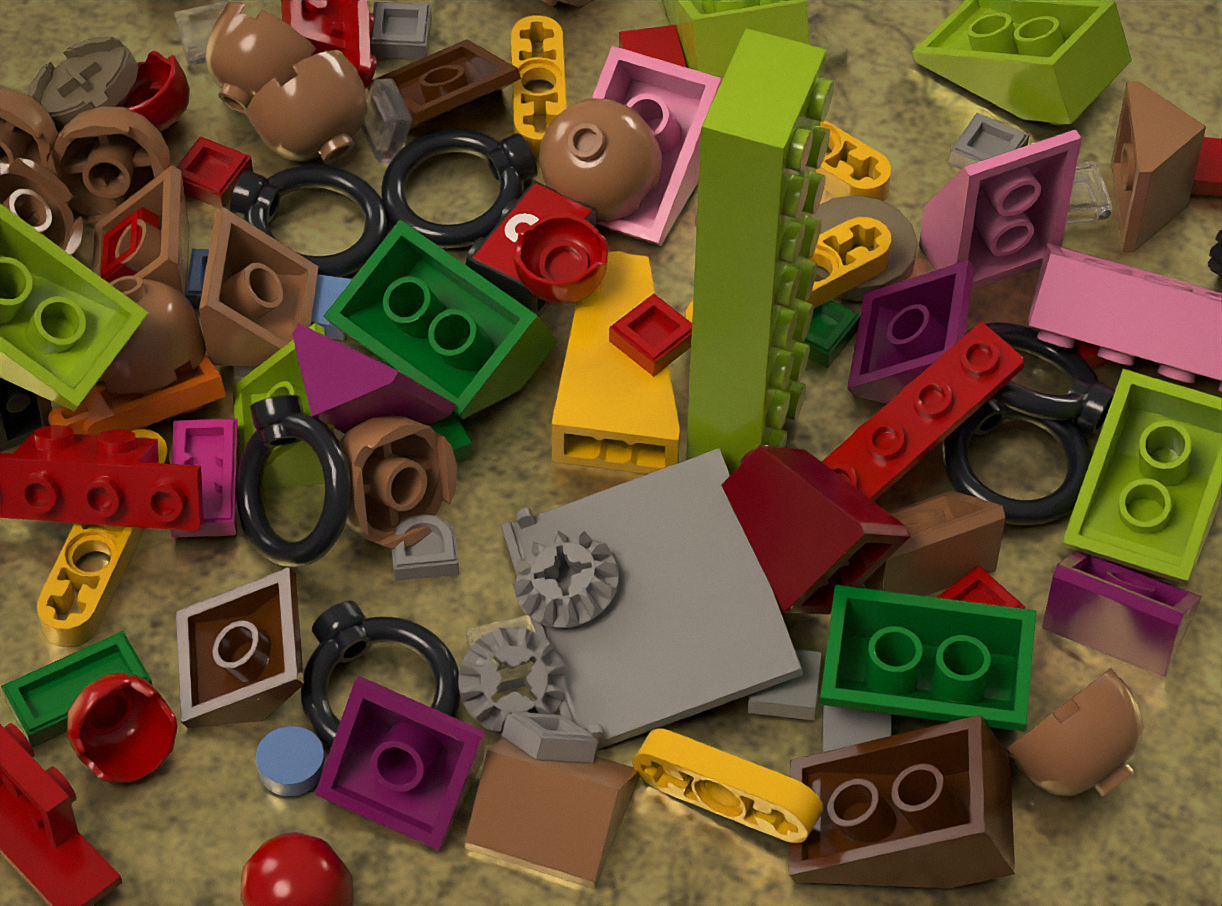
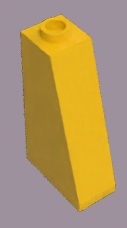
(607, 404)

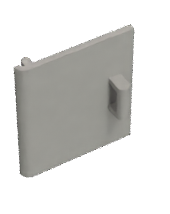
(688, 610)

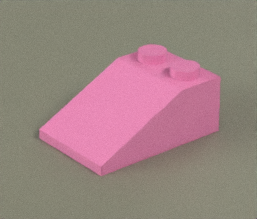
(674, 106)
(1003, 210)

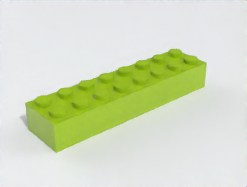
(755, 245)

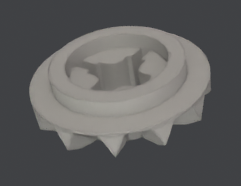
(591, 585)
(510, 647)

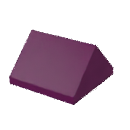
(908, 329)
(352, 387)
(1119, 611)
(401, 763)

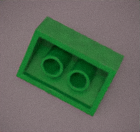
(441, 323)
(928, 657)

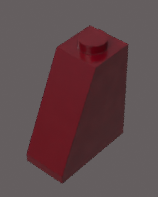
(808, 526)

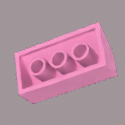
(1128, 314)

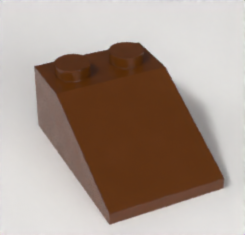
(910, 810)

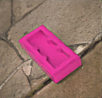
(216, 449)

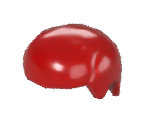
(159, 91)
(561, 258)
(121, 728)
(296, 872)

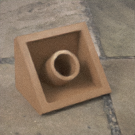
(1152, 163)
(165, 245)
(252, 293)
(946, 542)
(549, 812)

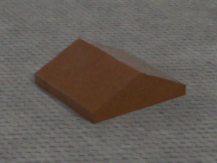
(450, 80)
(240, 652)

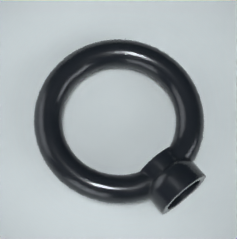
(509, 164)
(259, 197)
(1085, 402)
(281, 423)
(1017, 511)
(347, 635)

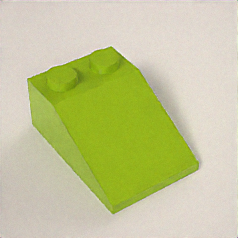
(713, 28)
(1030, 54)
(56, 316)
(1151, 479)

